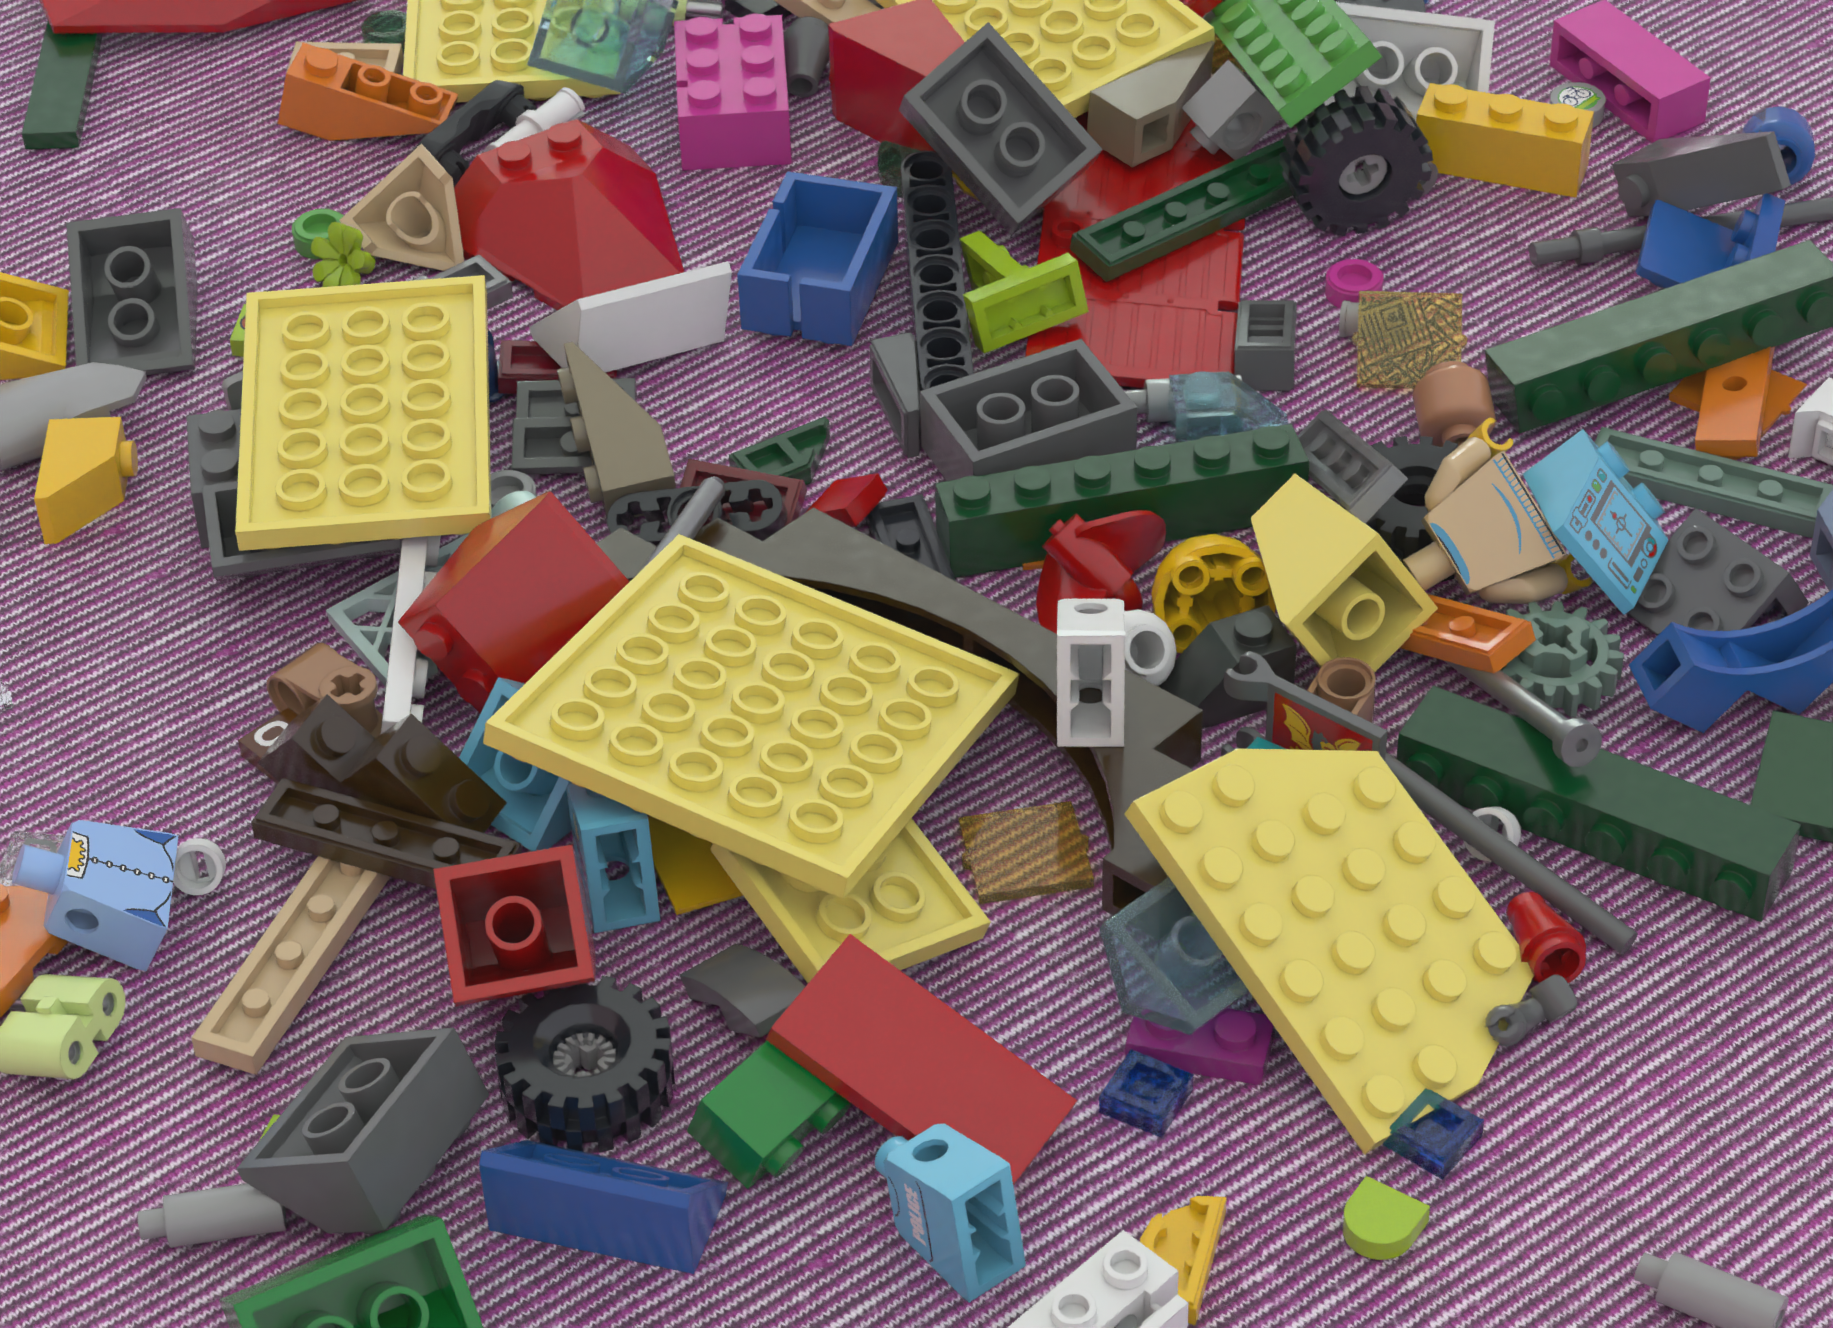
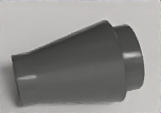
(805, 55)

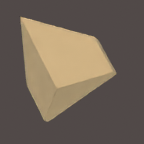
(411, 215)

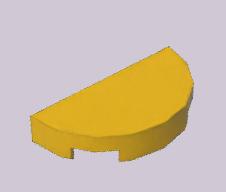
(1188, 1243)

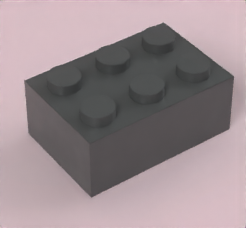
(999, 128)
(1027, 414)

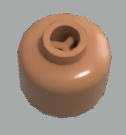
(1452, 402)

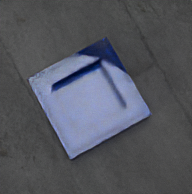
(1146, 1093)
(1437, 1138)

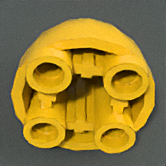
(1207, 582)

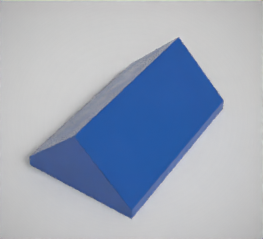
(600, 1203)

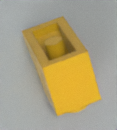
(82, 473)

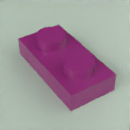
(1227, 1047)

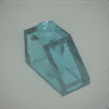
(1216, 406)

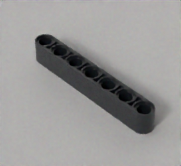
(934, 270)

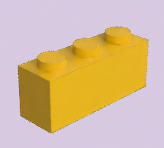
(1506, 139)

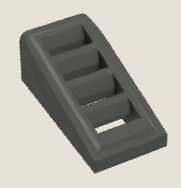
(1266, 344)
(896, 387)

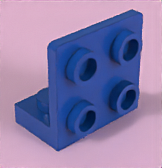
(1686, 246)

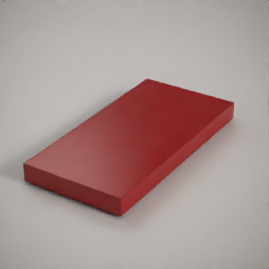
(916, 1059)

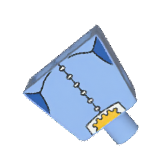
(105, 888)

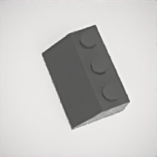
(230, 563)
(368, 1129)

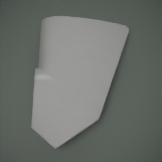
(63, 394)

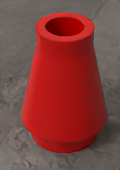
(1545, 938)

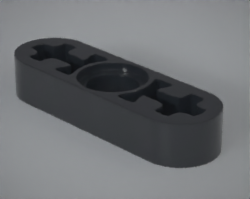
(739, 495)

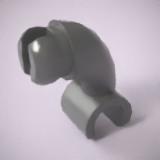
(1549, 1000)

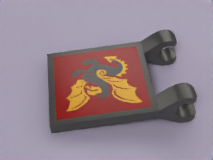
(1296, 716)

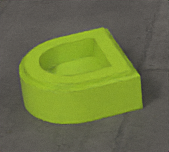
(1382, 1220)

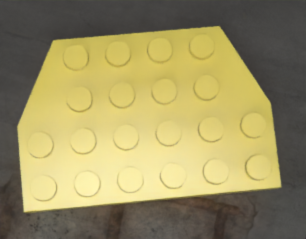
(1341, 922)

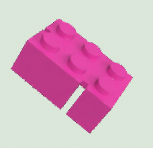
(732, 92)

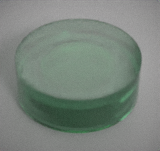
(385, 27)

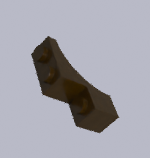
(397, 769)

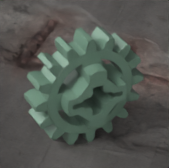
(1556, 662)

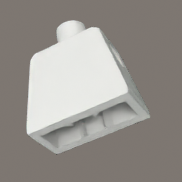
(1090, 657)

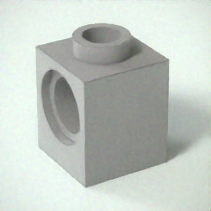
(1230, 112)

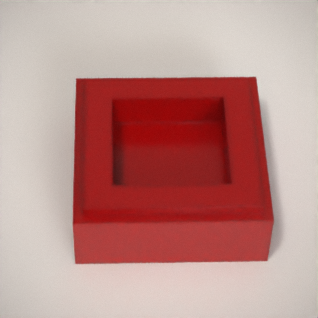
(851, 498)

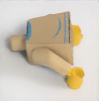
(1489, 530)

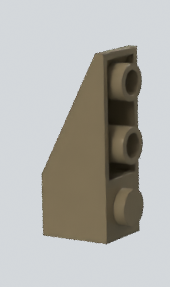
(1143, 110)
(619, 434)

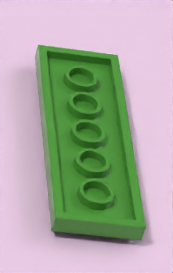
(1293, 49)

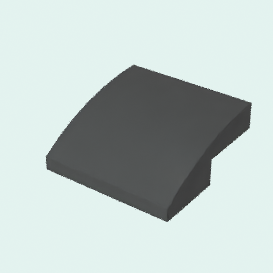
(543, 429)

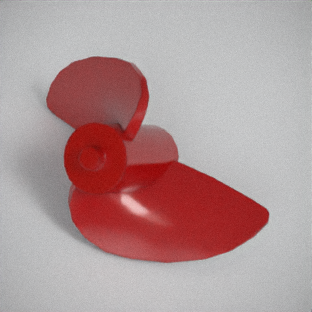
(1097, 560)

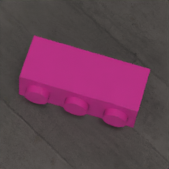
(1637, 72)

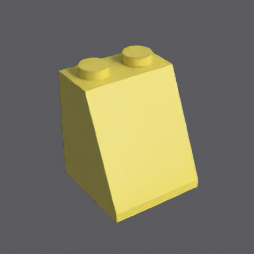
(1335, 578)

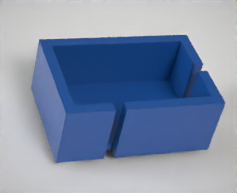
(818, 258)

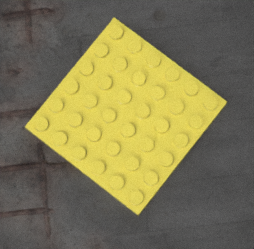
(754, 713)

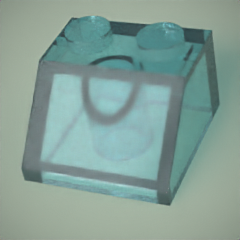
(602, 39)

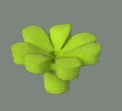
(341, 257)

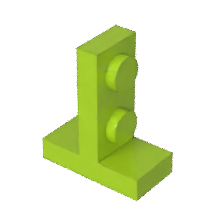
(1015, 299)

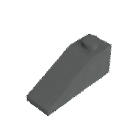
(1700, 171)

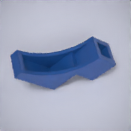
(1704, 672)

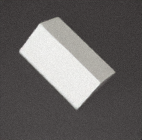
(1421, 51)
(642, 319)

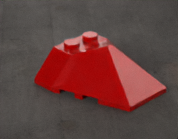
(567, 214)

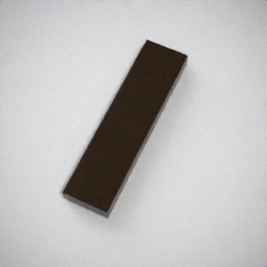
(370, 834)

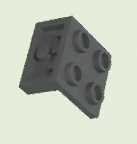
(1713, 582)

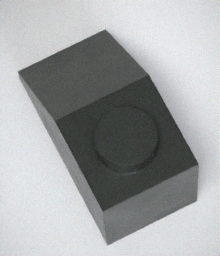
(1201, 666)

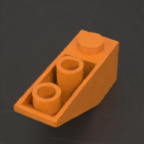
(357, 100)

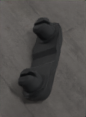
(493, 105)

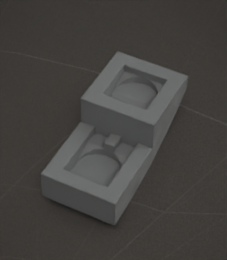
(746, 987)

